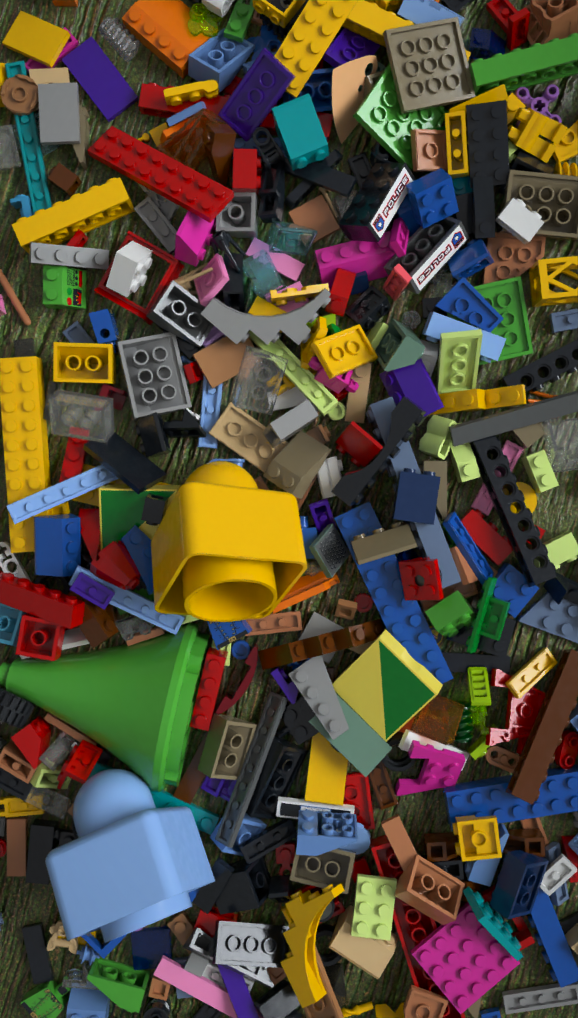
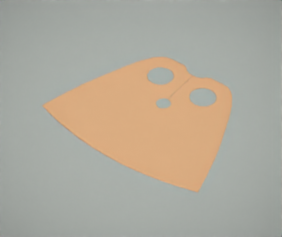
(345, 93)

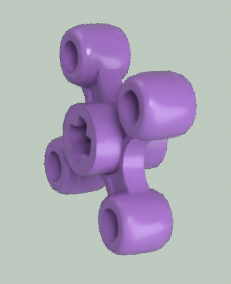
(539, 103)

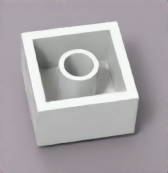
(129, 268)

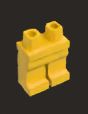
(531, 126)

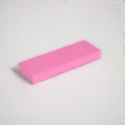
(284, 263)

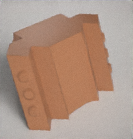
(551, 20)

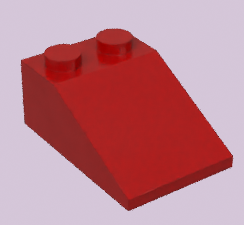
(358, 445)

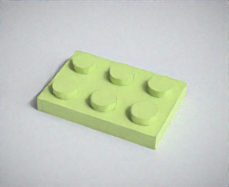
(373, 907)

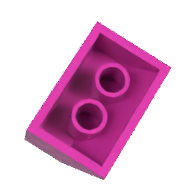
(193, 238)

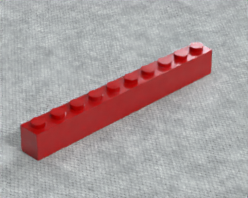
(153, 103)

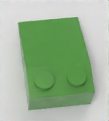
(120, 983)

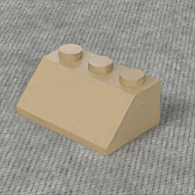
(365, 953)

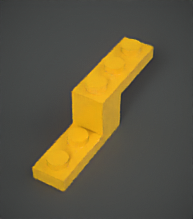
(480, 399)

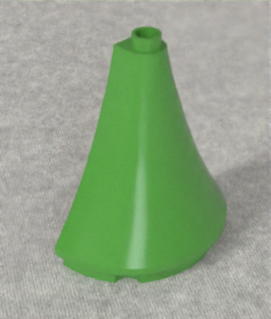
(123, 697)

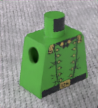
(46, 1000)

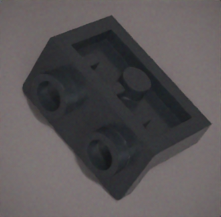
(368, 308)

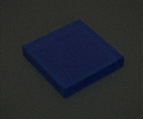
(150, 946)

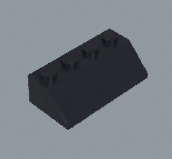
(276, 777)

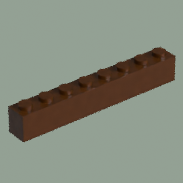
(546, 730)

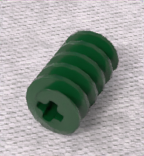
(463, 733)

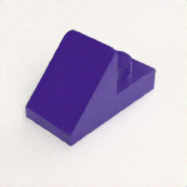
(321, 514)
(287, 687)

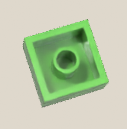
(451, 614)

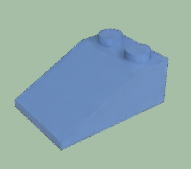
(219, 59)

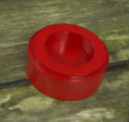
(364, 602)

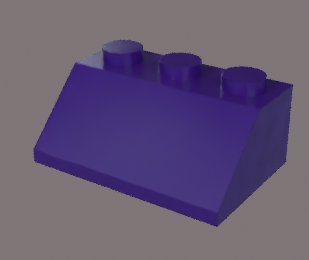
(413, 383)

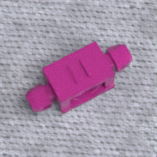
(337, 383)

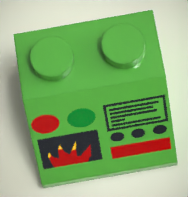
(64, 287)

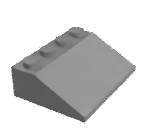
(153, 375)

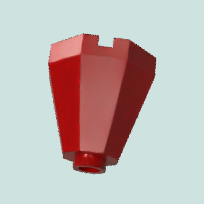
(116, 566)

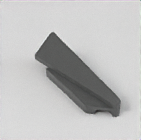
(203, 945)

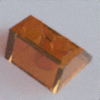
(439, 720)

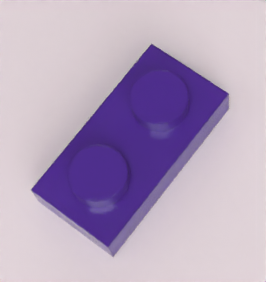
(92, 590)

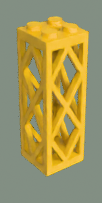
(539, 281)

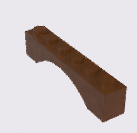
(442, 845)

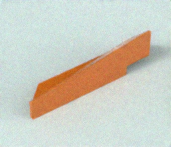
(306, 588)

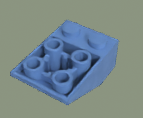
(324, 831)

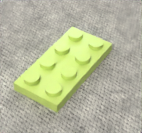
(458, 361)

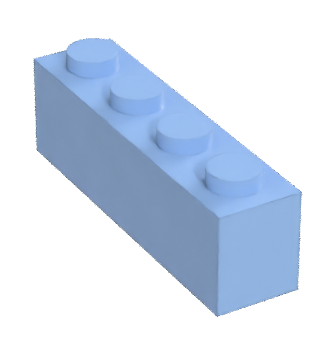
(437, 324)

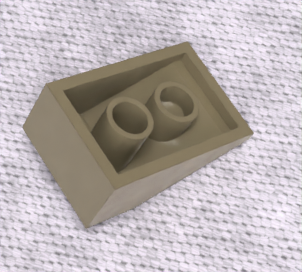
(297, 464)

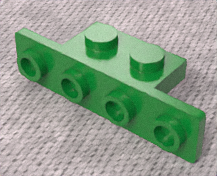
(490, 616)

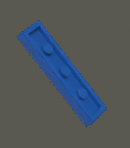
(467, 547)

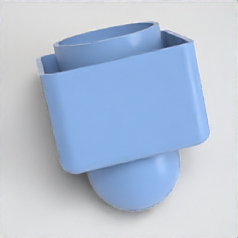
(128, 859)

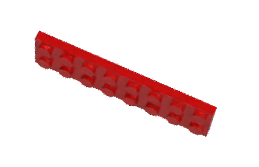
(161, 174)

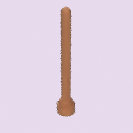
(14, 299)

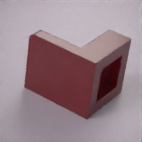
(119, 396)

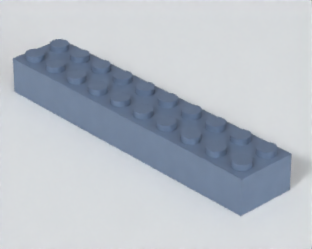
(428, 537)

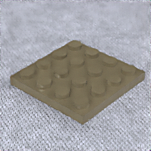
(429, 64)

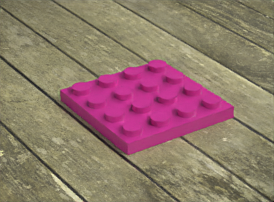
(464, 959)

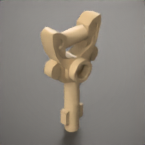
(58, 930)

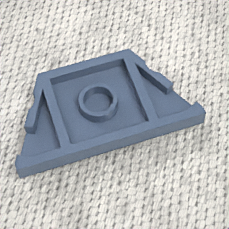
(553, 618)

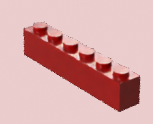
(41, 601)

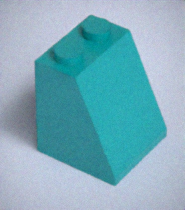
(300, 132)

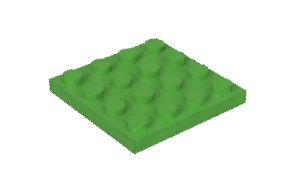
(383, 118)
(508, 300)

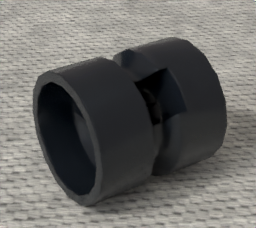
(158, 1008)

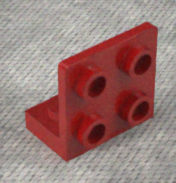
(80, 763)

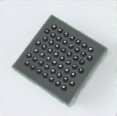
(329, 550)

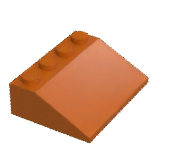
(164, 31)

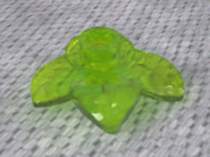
(203, 21)

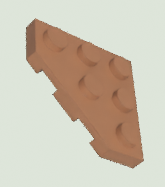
(511, 256)

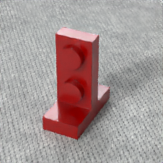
(513, 22)

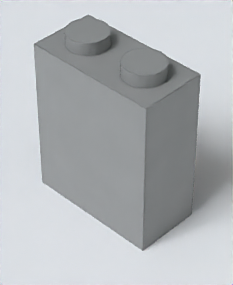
(290, 423)

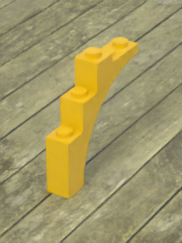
(301, 962)

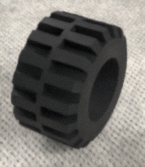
(14, 709)

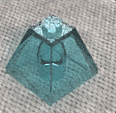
(290, 238)

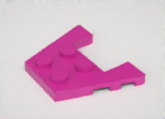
(438, 771)

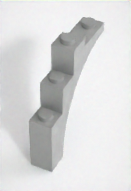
(293, 323)

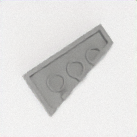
(319, 693)

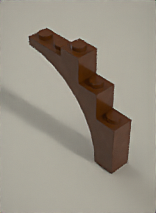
(320, 644)

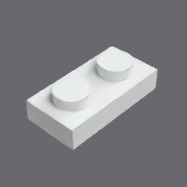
(557, 873)

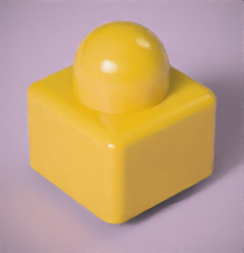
(226, 547)

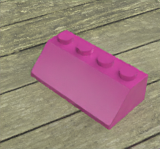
(354, 257)

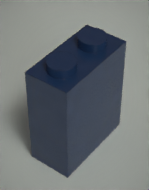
(416, 496)

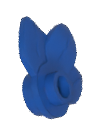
(266, 40)

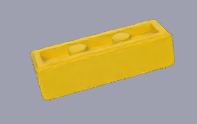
(496, 94)

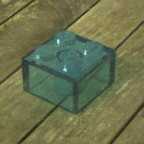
(263, 273)

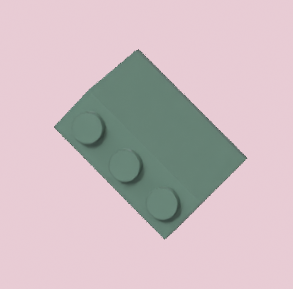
(399, 347)

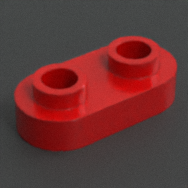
(567, 750)

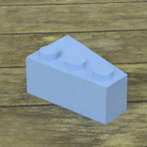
(426, 11)

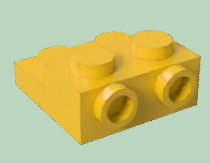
(477, 838)

